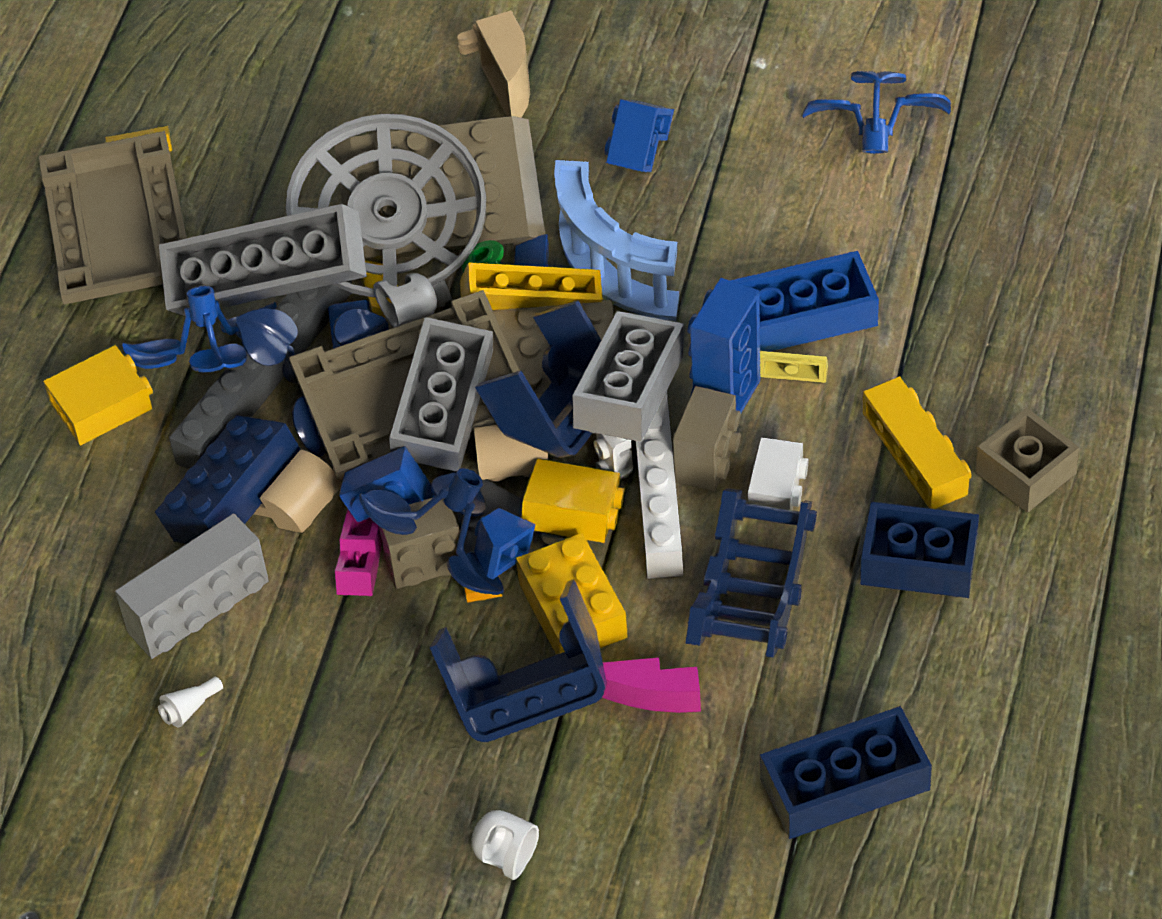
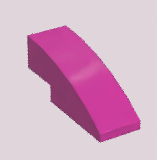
(358, 557)
(647, 687)

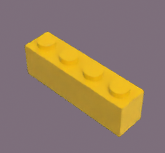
(531, 285)
(916, 443)

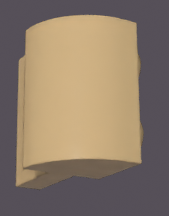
(502, 456)
(299, 492)

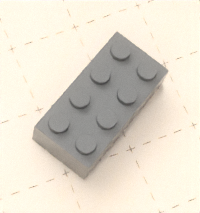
(628, 376)
(441, 393)
(192, 586)

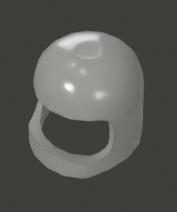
(409, 301)

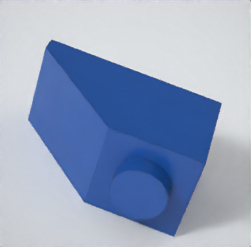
(501, 540)

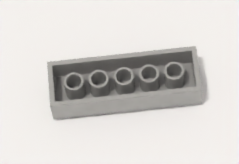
(266, 258)

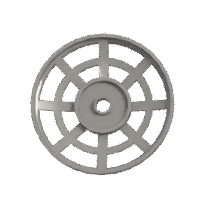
(395, 191)

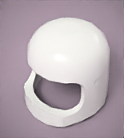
(505, 842)

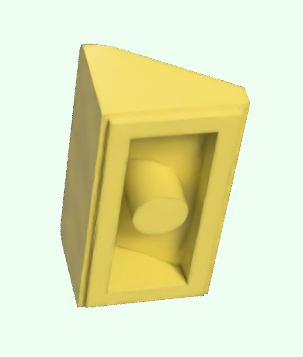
(793, 366)

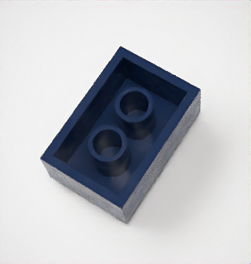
(919, 549)

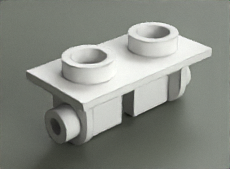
(614, 454)

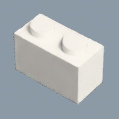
(777, 474)

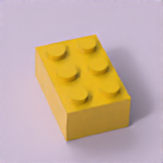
(544, 577)

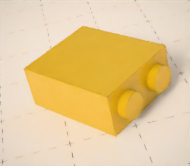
(99, 394)
(572, 500)

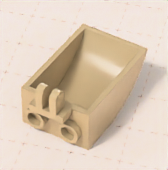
(501, 59)

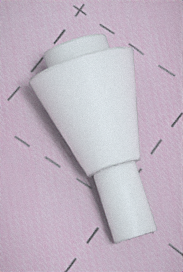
(180, 705)

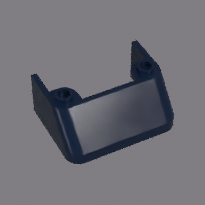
(548, 420)
(532, 694)

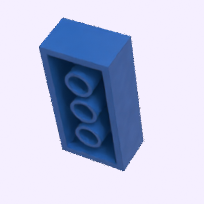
(814, 301)
(727, 341)

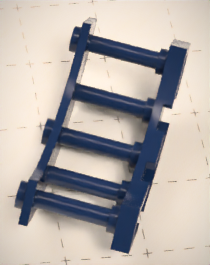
(708, 609)

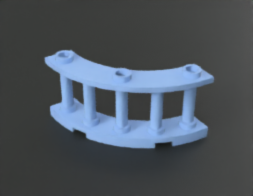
(592, 235)

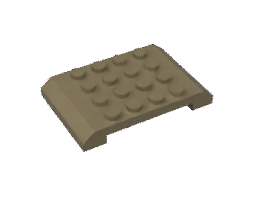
(508, 171)
(110, 214)
(359, 385)

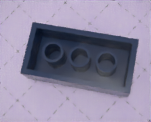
(228, 477)
(845, 772)

